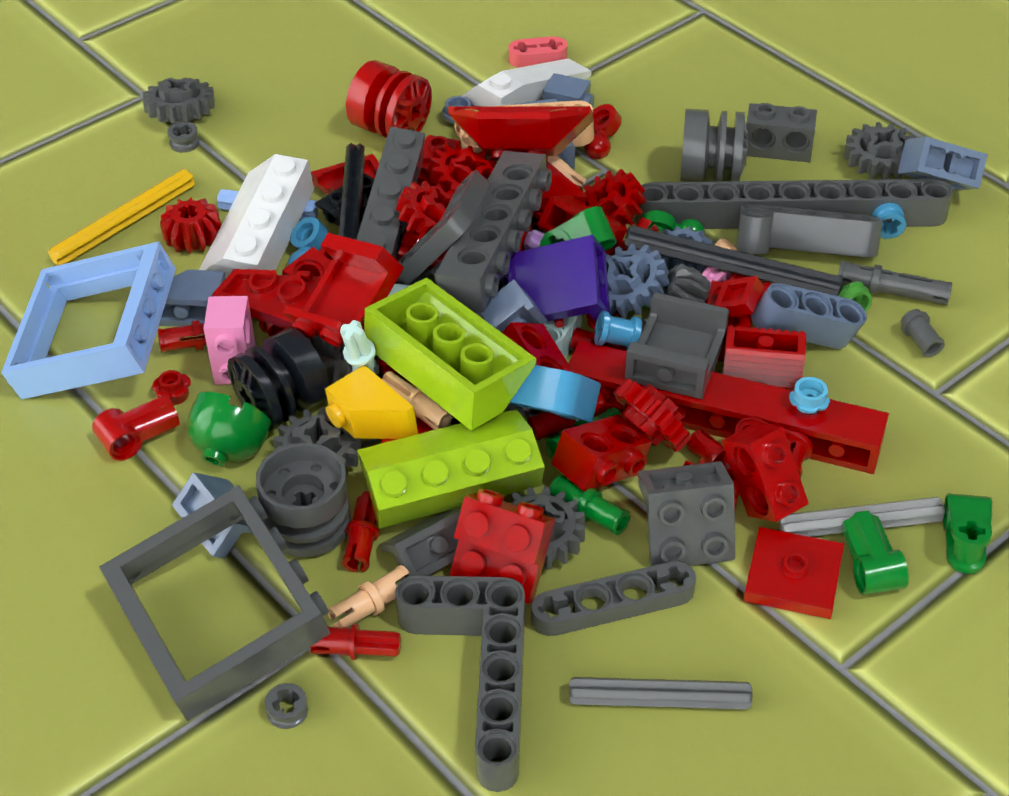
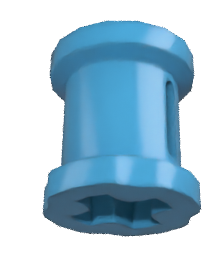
(617, 330)

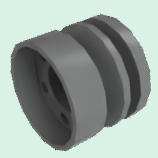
(713, 146)
(305, 497)

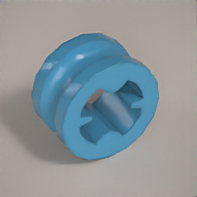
(898, 223)

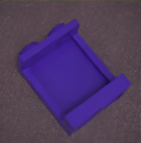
(563, 277)

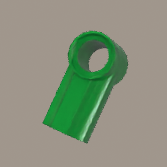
(874, 561)

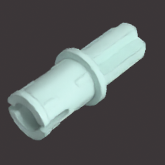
(358, 349)

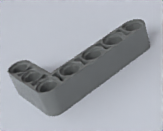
(497, 613)

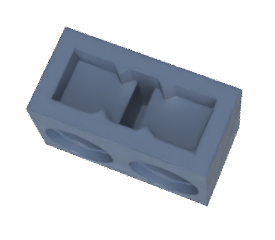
(944, 161)

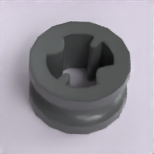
(183, 137)
(284, 692)

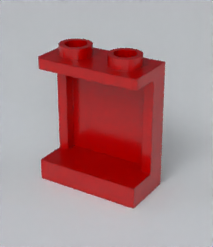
(354, 280)

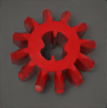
(190, 225)

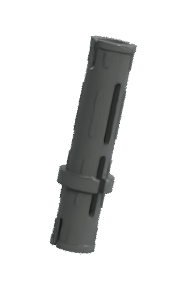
(896, 283)

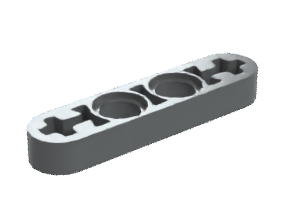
(616, 605)

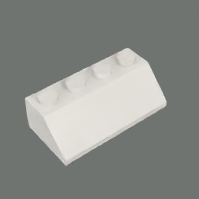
(262, 216)

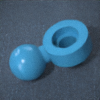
(307, 234)

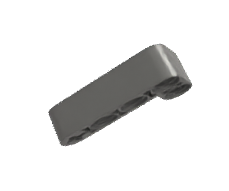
(807, 230)

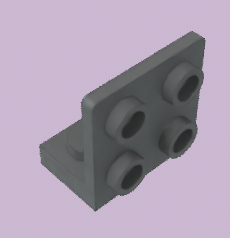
(689, 513)

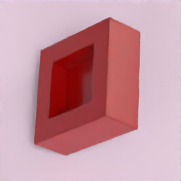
(740, 295)

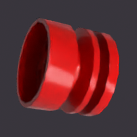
(386, 98)

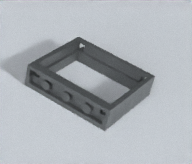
(251, 660)

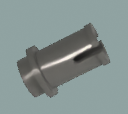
(917, 325)

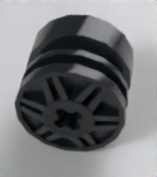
(280, 376)

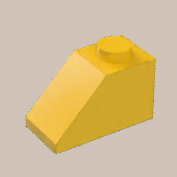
(369, 407)

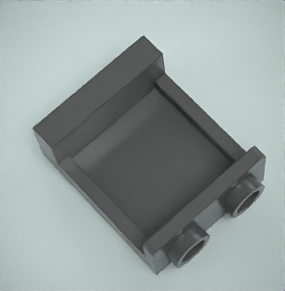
(678, 345)

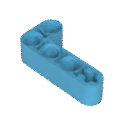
(559, 393)

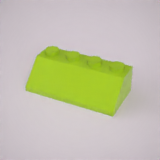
(447, 352)
(443, 465)

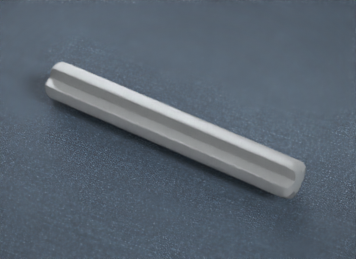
(890, 514)

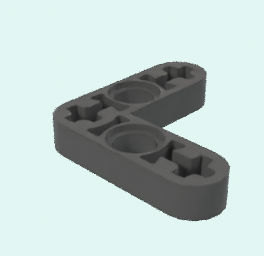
(452, 225)

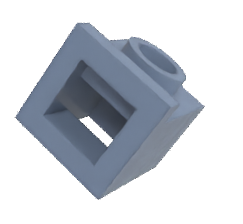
(512, 305)

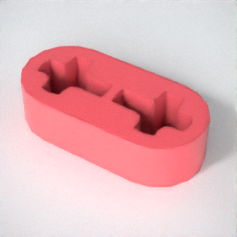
(537, 51)

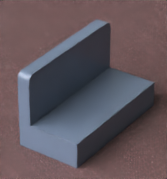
(196, 493)

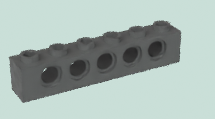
(484, 250)

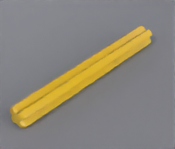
(121, 217)

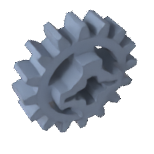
(634, 278)

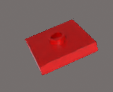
(794, 572)

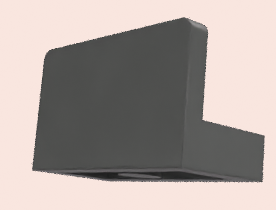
(426, 545)

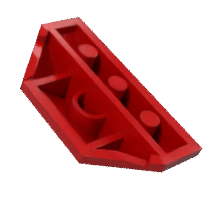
(522, 128)

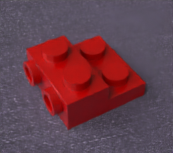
(502, 540)

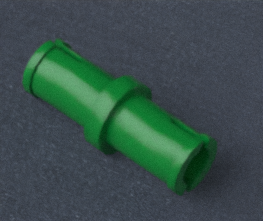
(593, 505)

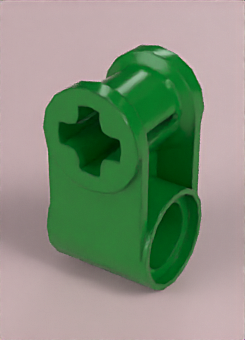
(587, 222)
(967, 531)

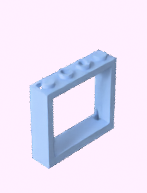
(142, 267)

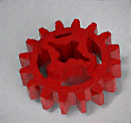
(453, 165)
(617, 196)
(422, 206)
(652, 414)

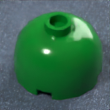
(225, 430)

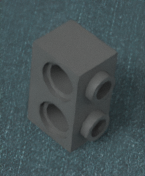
(786, 133)

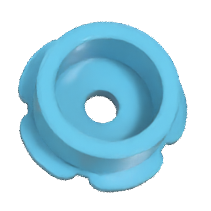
(810, 395)

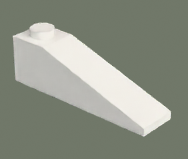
(522, 83)

